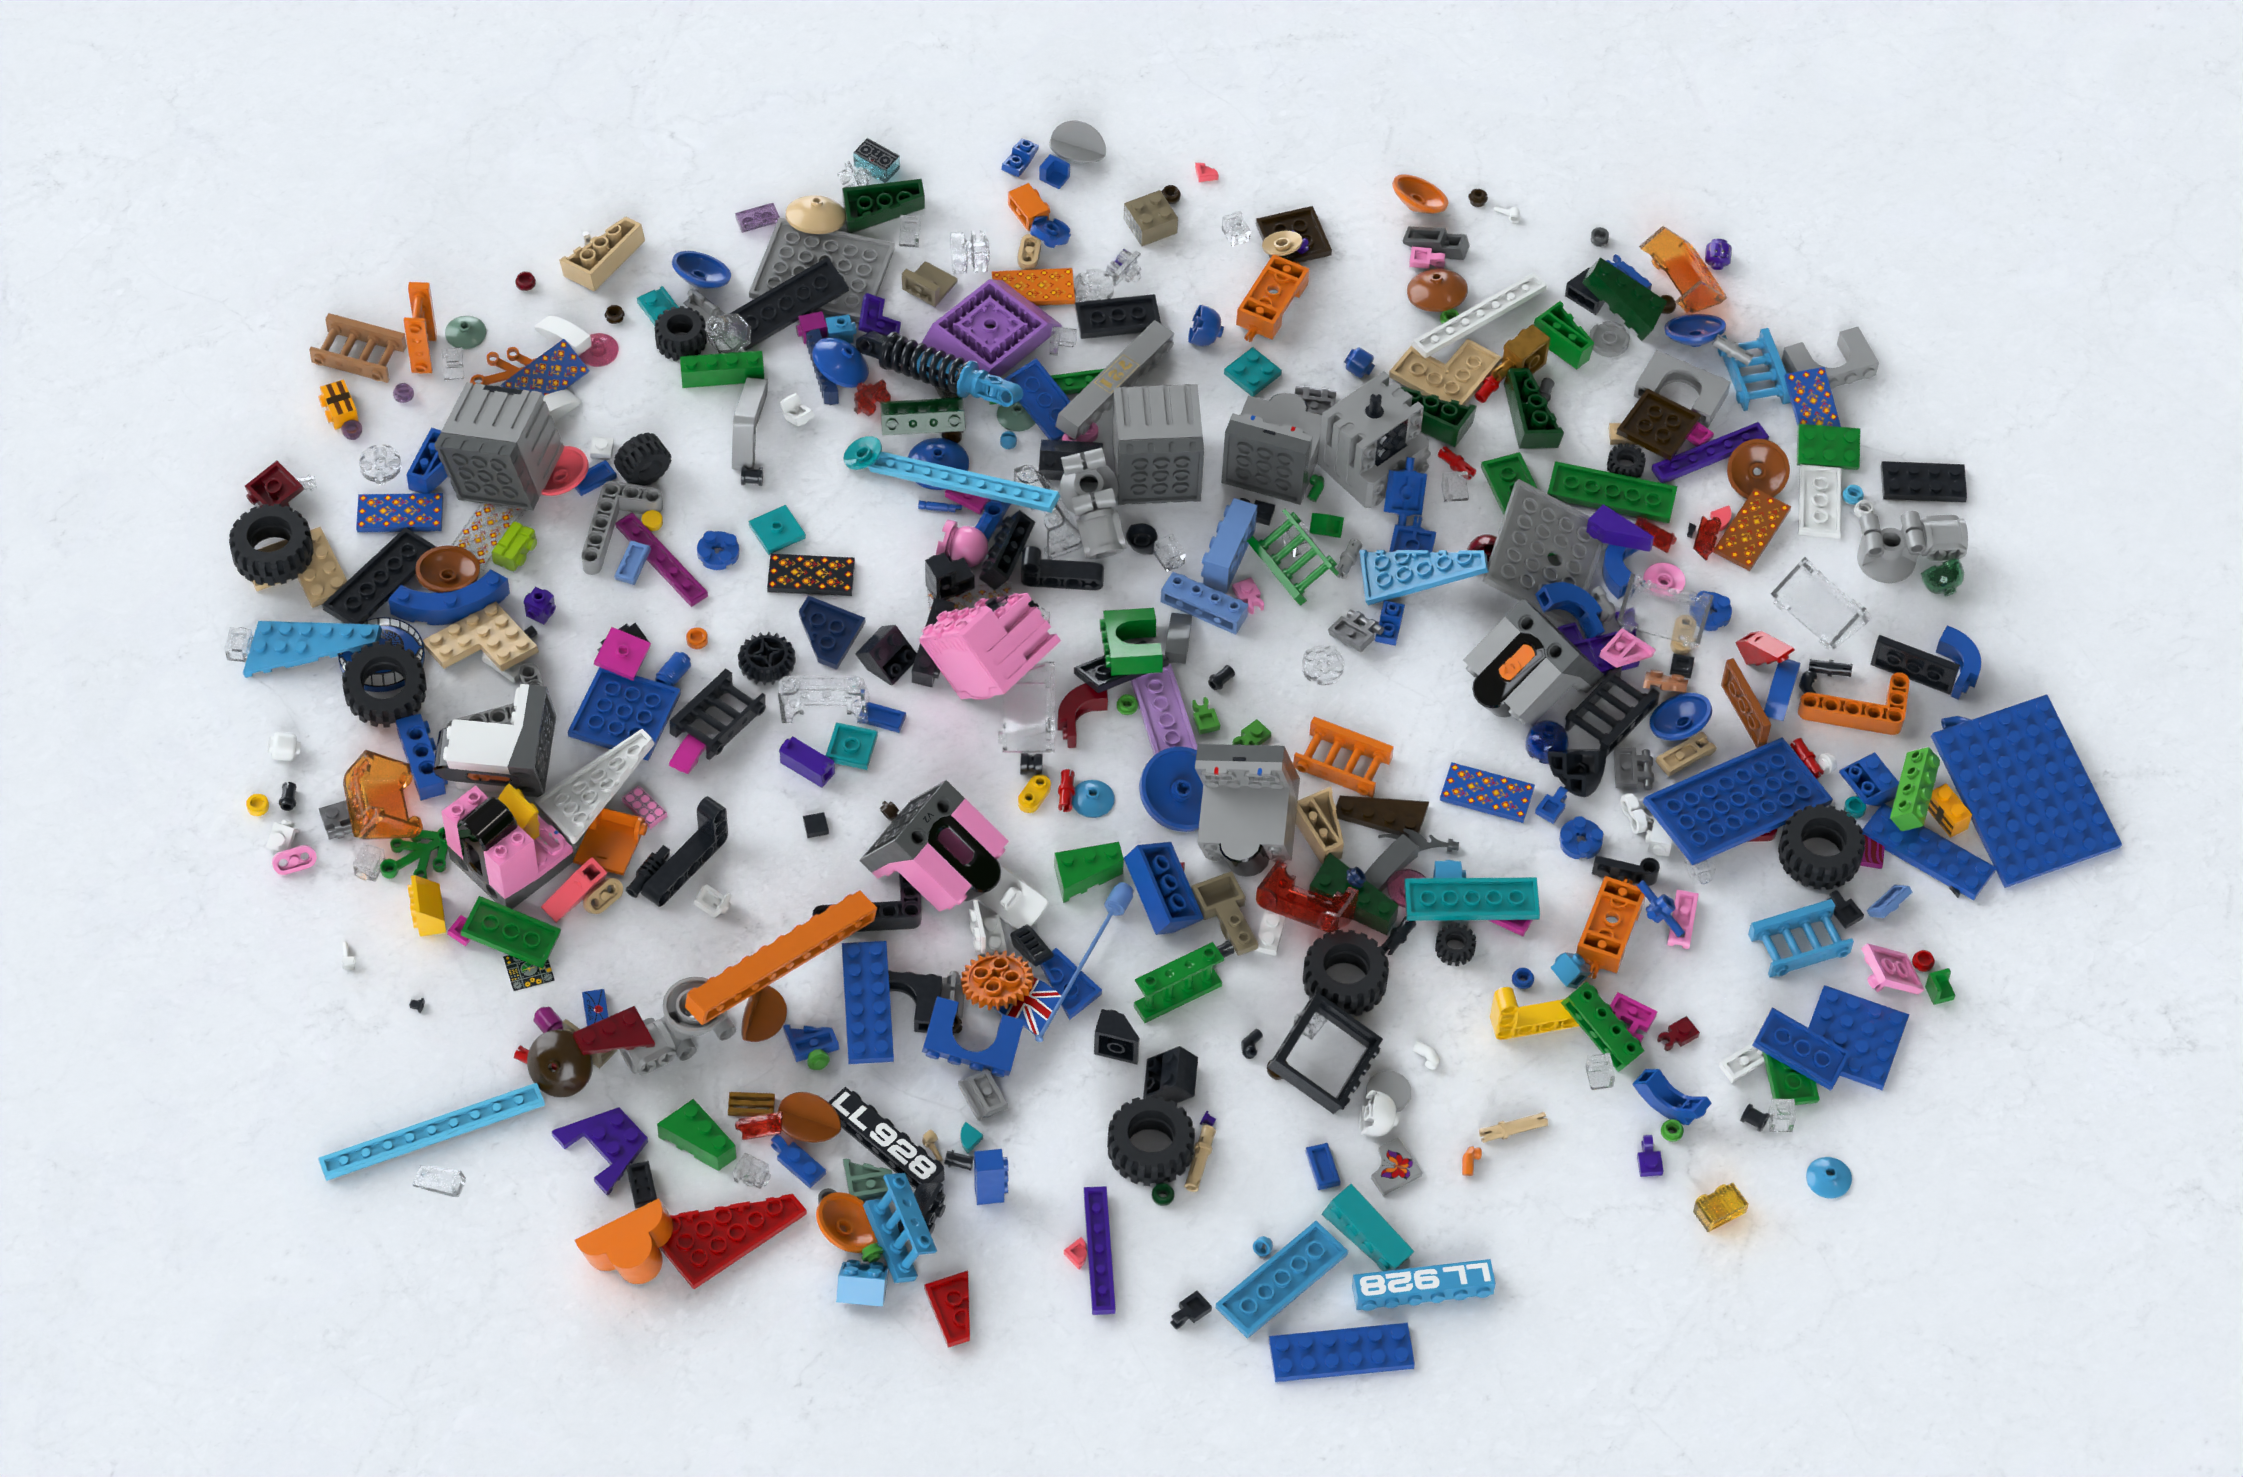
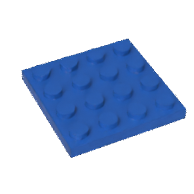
(621, 707)
(1862, 1028)

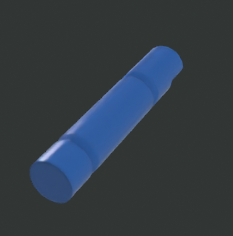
(939, 506)

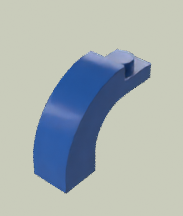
(1614, 571)
(1575, 601)
(1964, 652)
(1781, 689)
(1667, 1100)

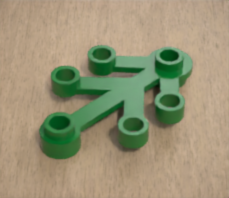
(420, 850)

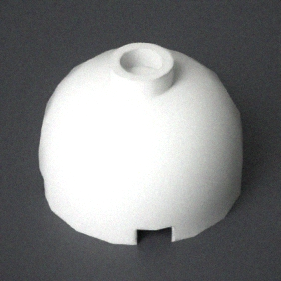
(1378, 1115)

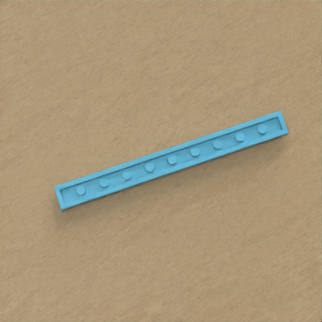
(965, 482)
(431, 1131)

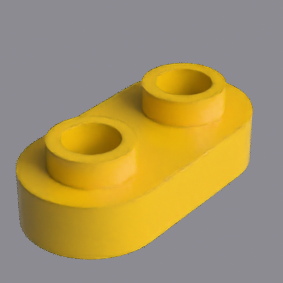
(1035, 792)

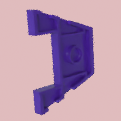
(1592, 646)
(612, 1136)

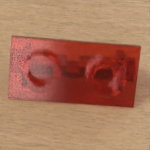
(1662, 538)
(1706, 538)
(760, 1126)

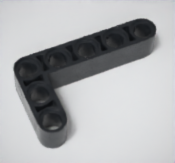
(708, 838)
(898, 910)

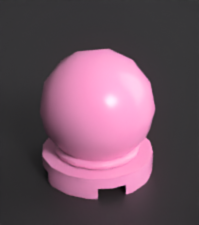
(963, 543)

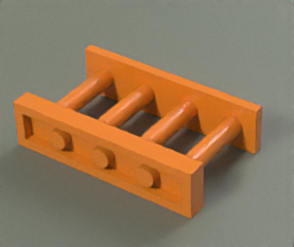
(421, 327)
(1350, 740)

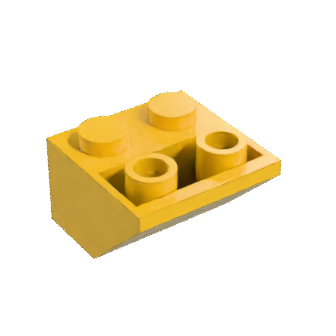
(523, 811)
(426, 906)

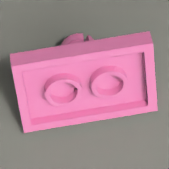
(1891, 970)

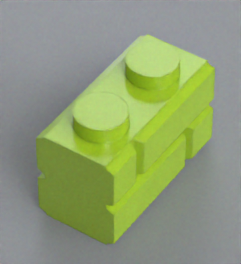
(514, 546)

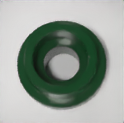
(1162, 1188)

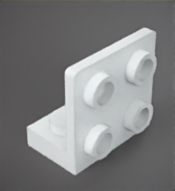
(987, 932)

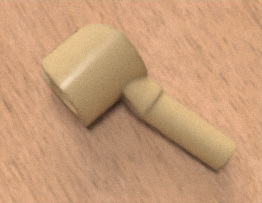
(928, 1141)

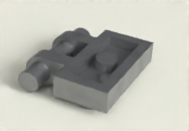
(1320, 401)
(1352, 634)
(1626, 768)
(334, 817)

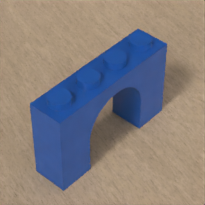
(941, 1042)

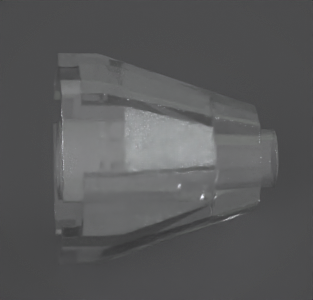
(728, 333)

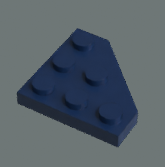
(829, 630)

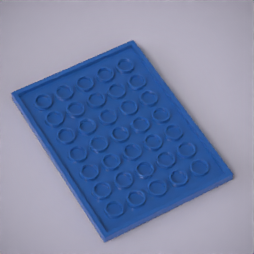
(2026, 790)

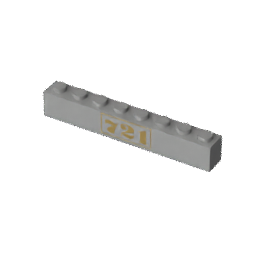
(1121, 372)

